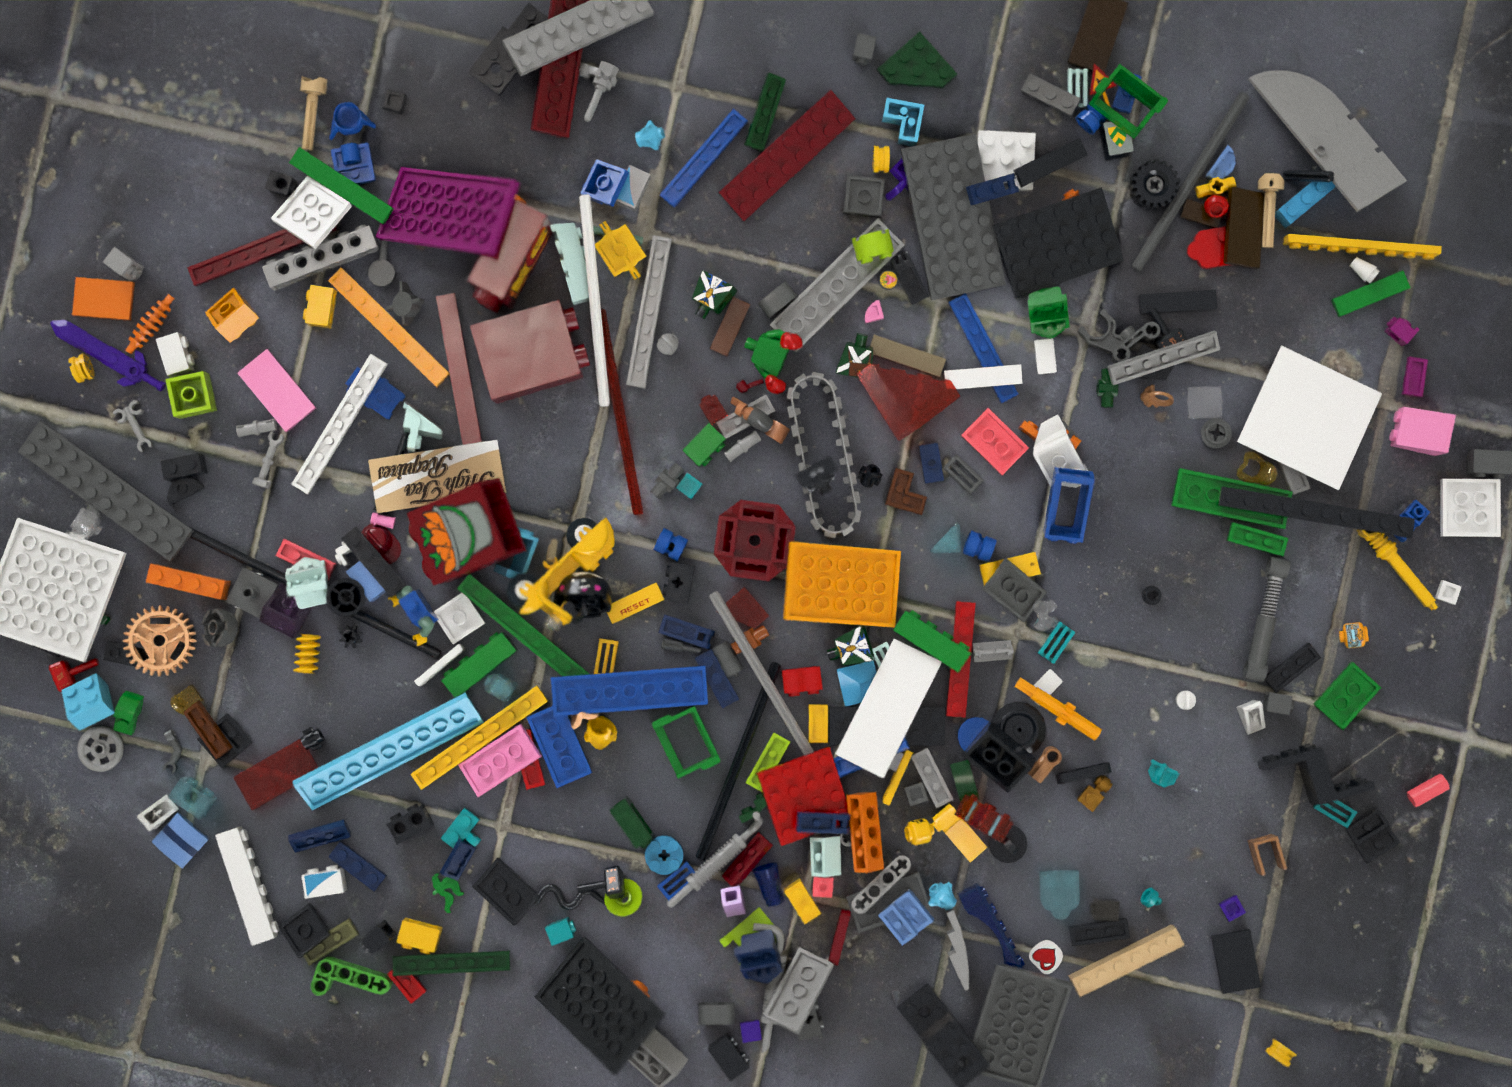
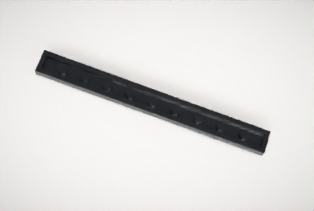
(1316, 512)

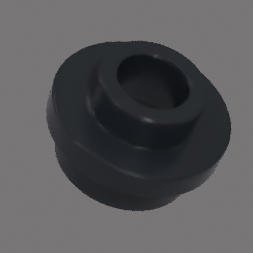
(1157, 593)

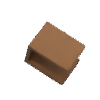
(1276, 849)

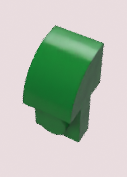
(127, 712)

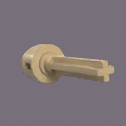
(314, 89)
(1269, 205)

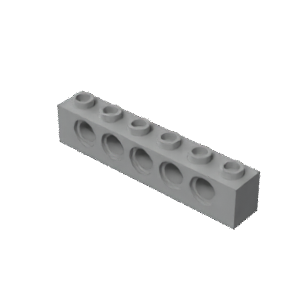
(331, 260)

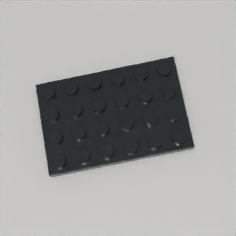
(1058, 242)
(600, 1005)

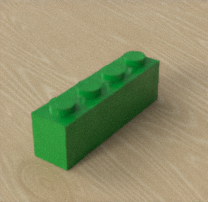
(932, 641)
(479, 665)

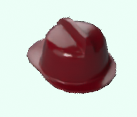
(383, 542)

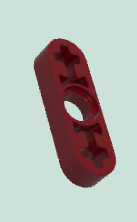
(839, 936)

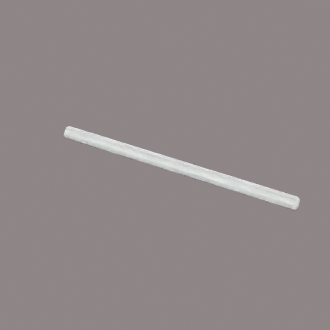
(594, 300)

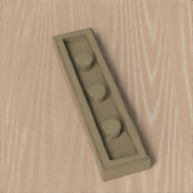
(907, 356)

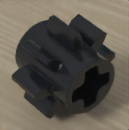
(870, 475)
(345, 638)
(312, 738)

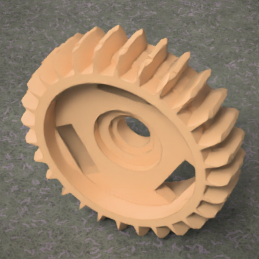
(159, 656)

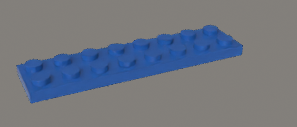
(629, 690)

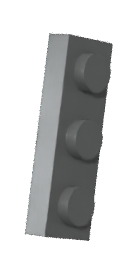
(1050, 95)

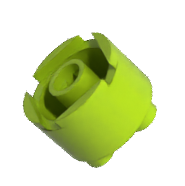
(873, 245)

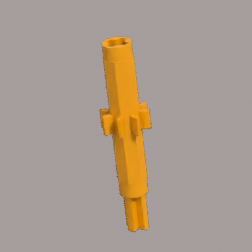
(1064, 712)

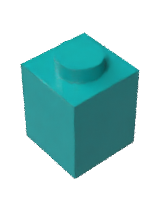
(560, 930)

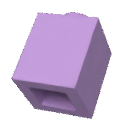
(733, 901)

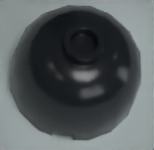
(345, 597)

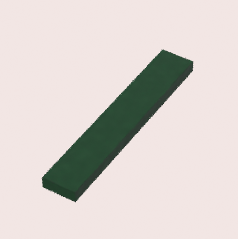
(451, 963)

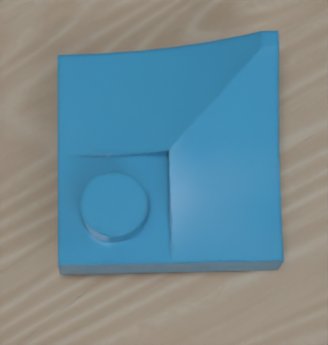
(855, 681)

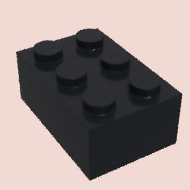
(999, 757)

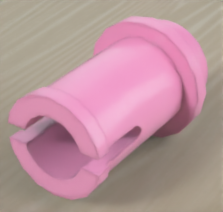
(382, 520)

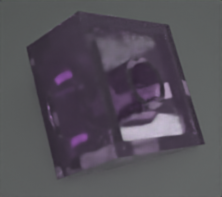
(283, 613)

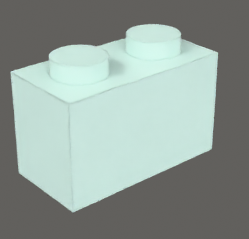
(825, 856)

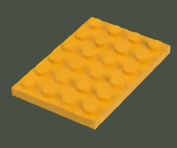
(842, 584)

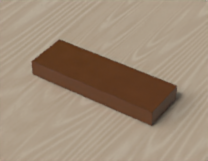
(730, 326)
(207, 729)

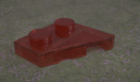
(746, 609)

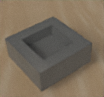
(916, 793)

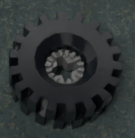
(1154, 172)

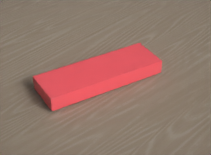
(293, 553)

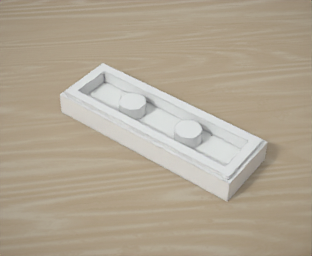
(438, 666)

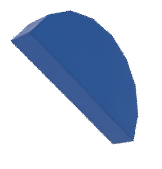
(970, 730)

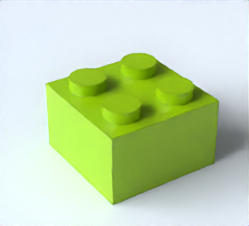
(191, 394)

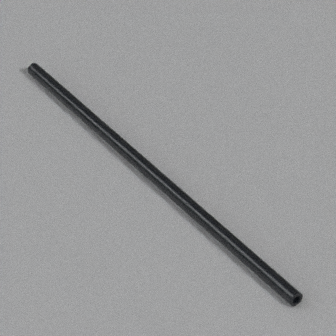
(280, 576)

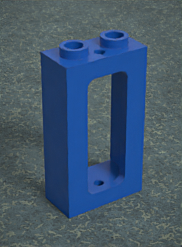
(1075, 532)

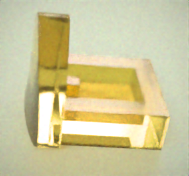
(185, 699)

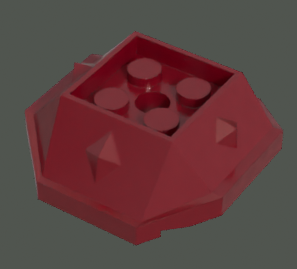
(733, 536)

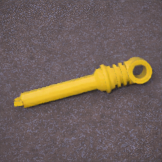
(1387, 551)

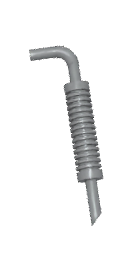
(717, 861)
(773, 985)

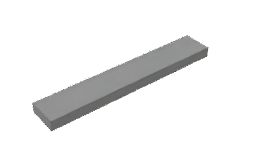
(1163, 357)

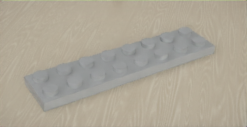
(572, 31)
(832, 290)

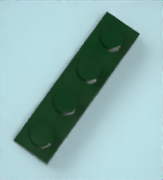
(765, 112)

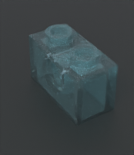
(500, 686)
(181, 796)

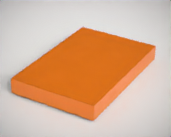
(103, 298)

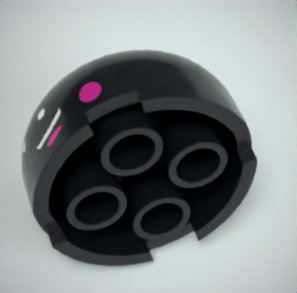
(586, 589)

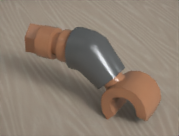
(760, 421)

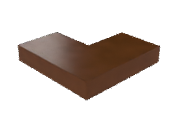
(899, 494)

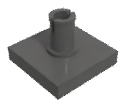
(251, 592)

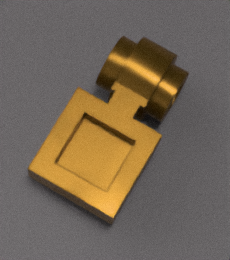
(1091, 796)

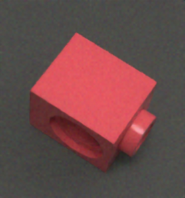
(822, 886)

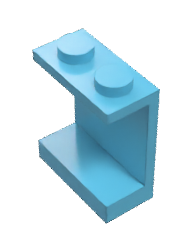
(521, 561)

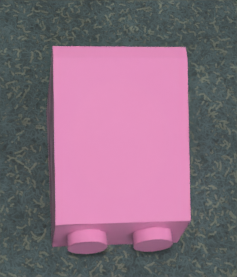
(1422, 431)

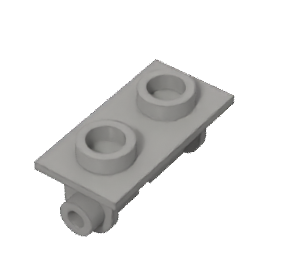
(992, 651)

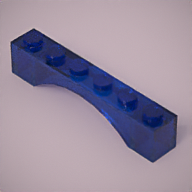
(976, 904)

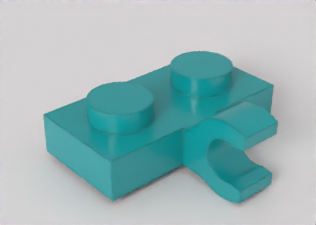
(461, 829)

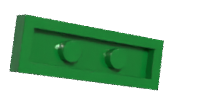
(1257, 539)

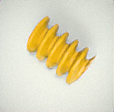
(307, 653)

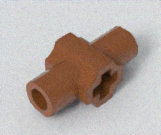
(754, 638)

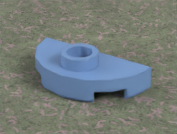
(1224, 164)

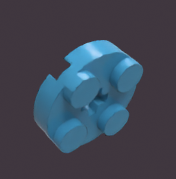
(655, 848)

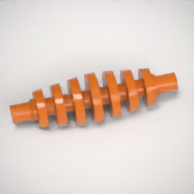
(149, 324)

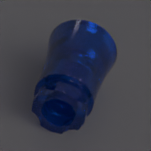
(769, 883)

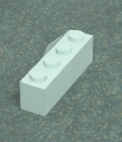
(572, 260)

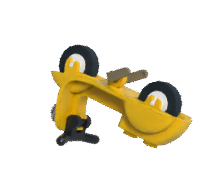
(589, 545)

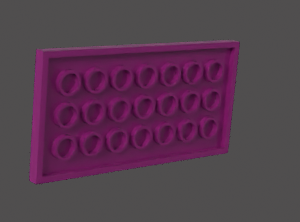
(448, 210)

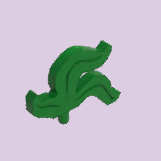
(441, 886)

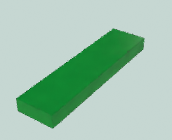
(1370, 293)

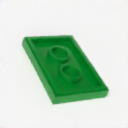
(1347, 695)

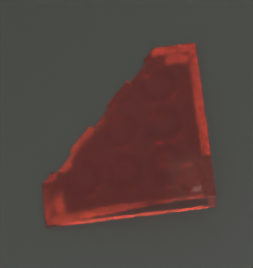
(905, 398)

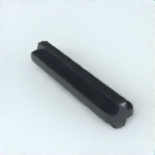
(1308, 176)

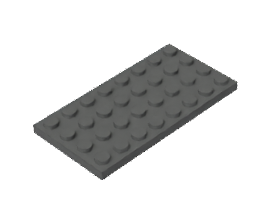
(953, 236)

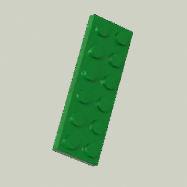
(1201, 493)

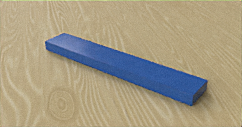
(703, 158)
(980, 342)

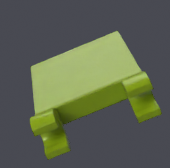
(746, 927)

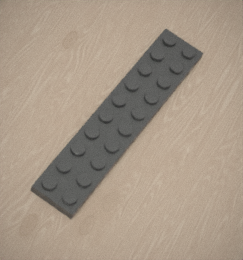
(106, 491)

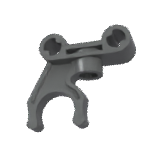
(1121, 343)

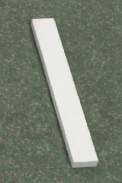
(339, 424)

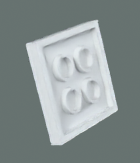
(1005, 152)
(311, 212)
(1470, 507)

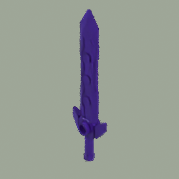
(133, 370)

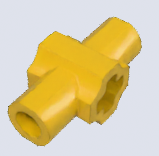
(1207, 190)

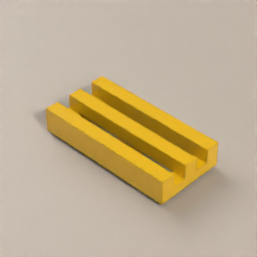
(599, 651)

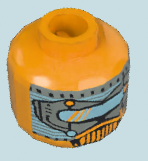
(1354, 635)

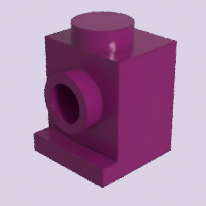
(1400, 330)

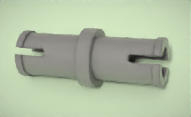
(256, 427)
(742, 446)

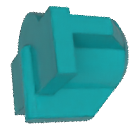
(1162, 774)

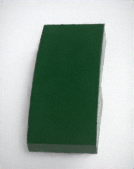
(964, 779)
(747, 812)

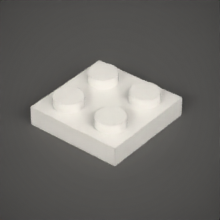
(459, 618)

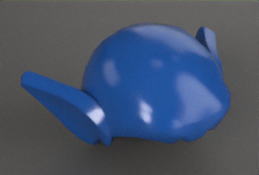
(348, 120)

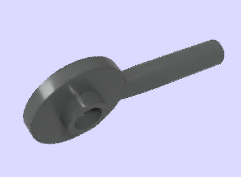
(381, 271)

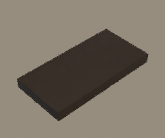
(1097, 34)
(1244, 228)

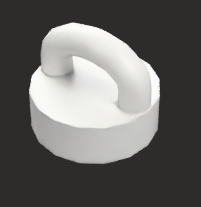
(1185, 700)

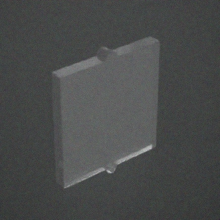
(1204, 402)

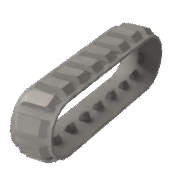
(843, 441)

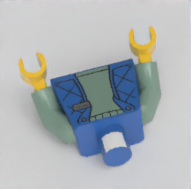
(417, 610)

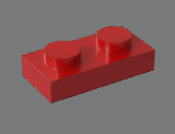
(408, 985)

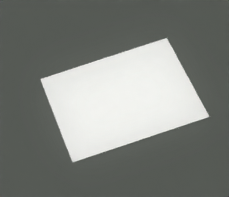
(1309, 417)

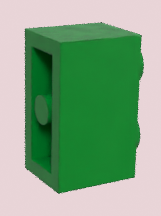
(705, 445)

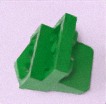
(1048, 312)

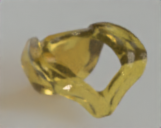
(1266, 475)

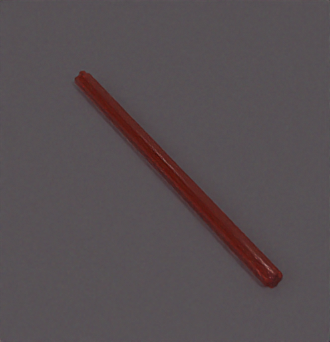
(621, 419)

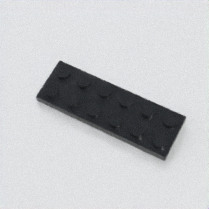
(925, 729)

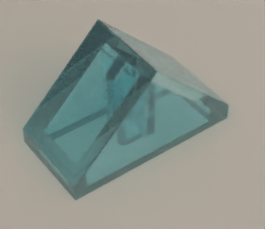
(949, 542)

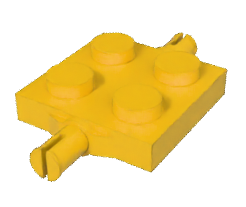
(620, 250)

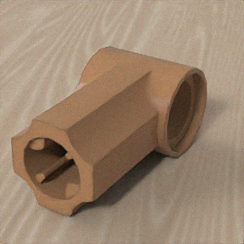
(1043, 766)

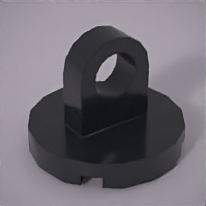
(1011, 848)

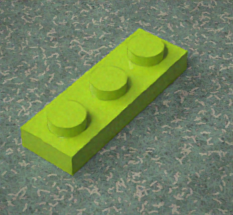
(769, 758)

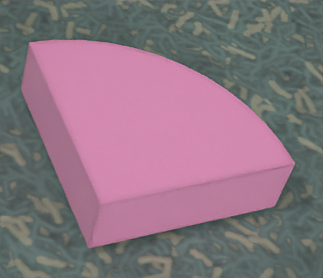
(874, 312)

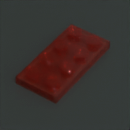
(275, 774)

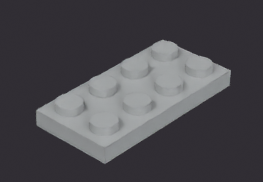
(798, 990)

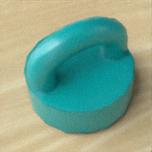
(1150, 897)

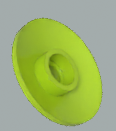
(634, 900)

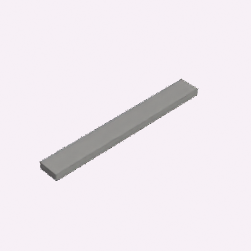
(649, 311)

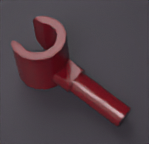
(742, 386)

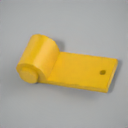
(1026, 563)
(959, 832)

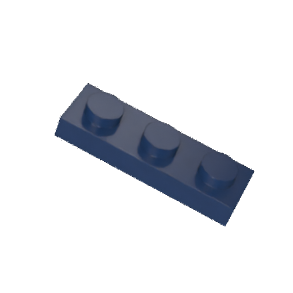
(717, 679)
(319, 836)
(357, 866)

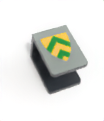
(1115, 142)

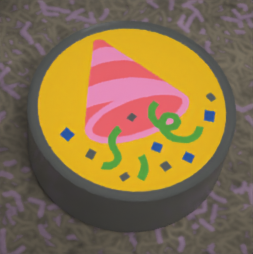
(888, 280)

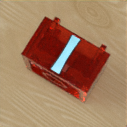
(984, 817)

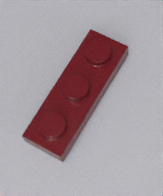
(747, 860)

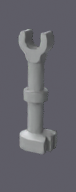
(267, 462)

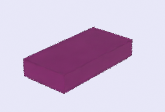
(1414, 377)

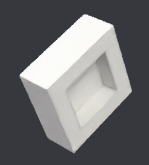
(1448, 592)

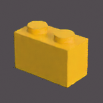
(320, 306)
(802, 901)
(419, 935)

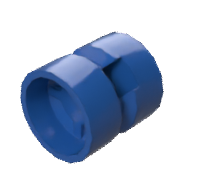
(1090, 119)
(664, 541)
(979, 546)

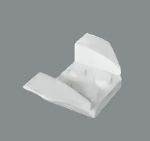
(1055, 449)

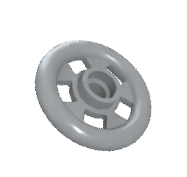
(114, 757)

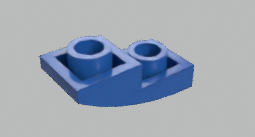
(1416, 511)

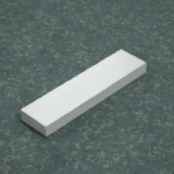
(985, 376)

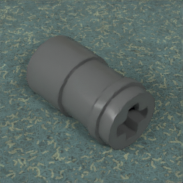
(727, 659)

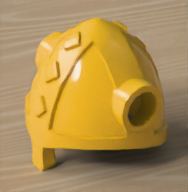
(600, 732)

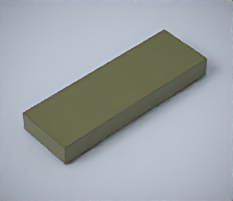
(339, 935)

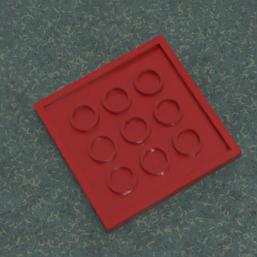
(801, 786)

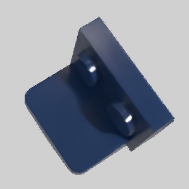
(759, 956)

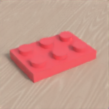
(995, 441)

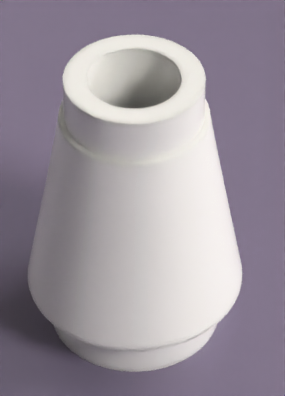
(1364, 269)

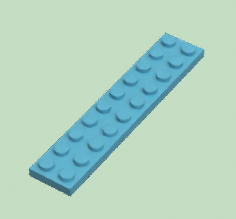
(388, 751)

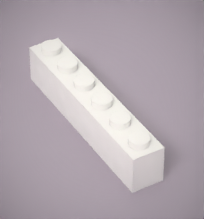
(247, 885)

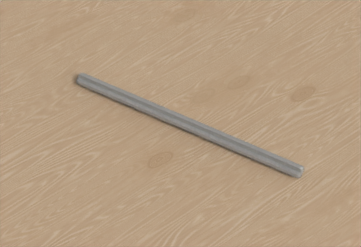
(760, 672)

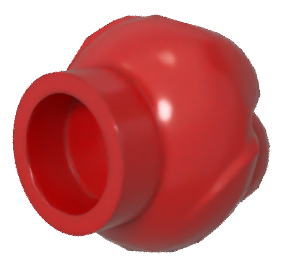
(1216, 206)

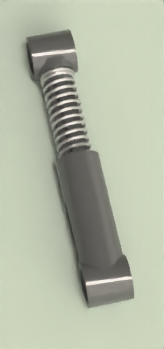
(1256, 665)

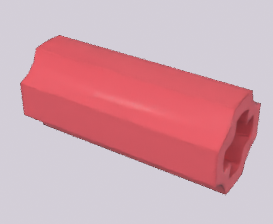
(1428, 790)

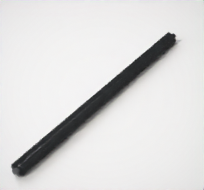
(736, 766)

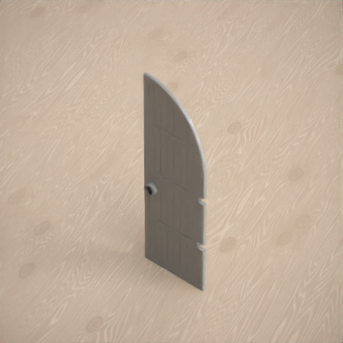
(1329, 136)

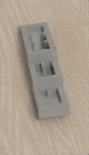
(958, 955)

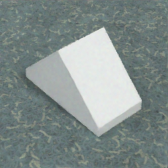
(1252, 716)
(158, 813)

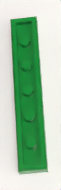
(341, 185)

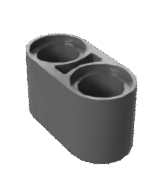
(777, 300)
(716, 1013)

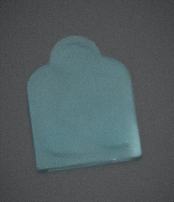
(1059, 891)

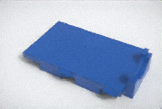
(383, 396)

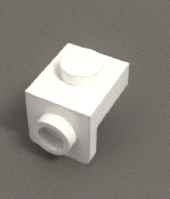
(341, 554)

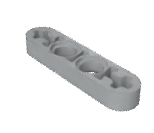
(884, 887)

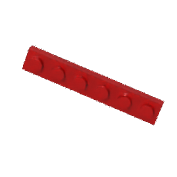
(959, 681)

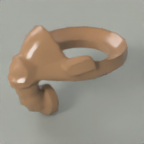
(1148, 397)

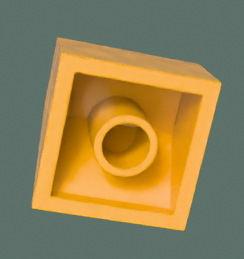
(231, 315)

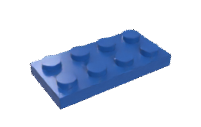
(559, 746)

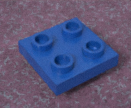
(354, 162)

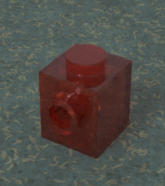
(712, 409)

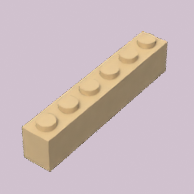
(1126, 960)

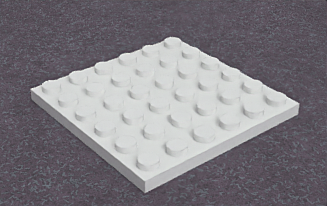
(55, 588)

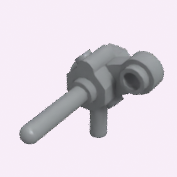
(603, 80)

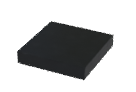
(304, 930)

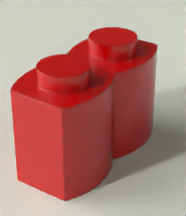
(802, 680)

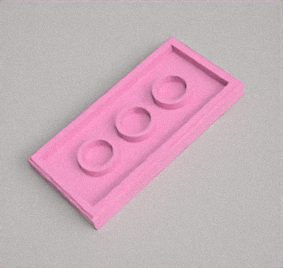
(276, 390)
(499, 760)

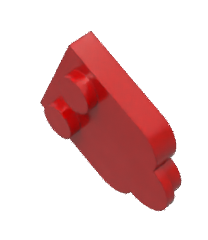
(1208, 248)

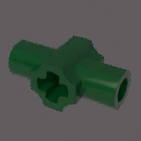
(1106, 389)

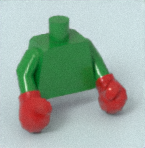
(770, 355)

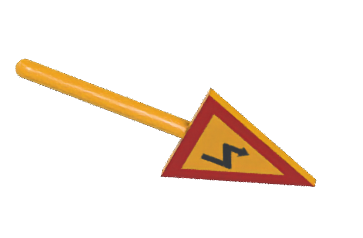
(1097, 76)

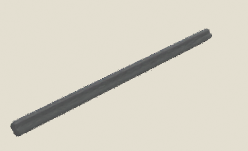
(1190, 181)

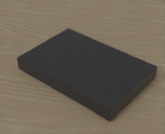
(506, 891)
(1236, 961)

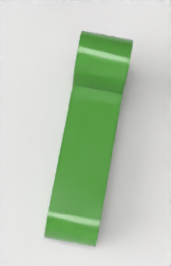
(353, 980)

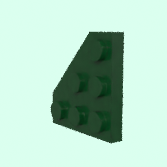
(917, 65)

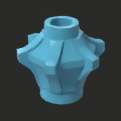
(650, 136)
(942, 896)

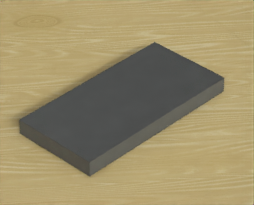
(870, 918)

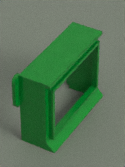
(1134, 87)
(704, 764)

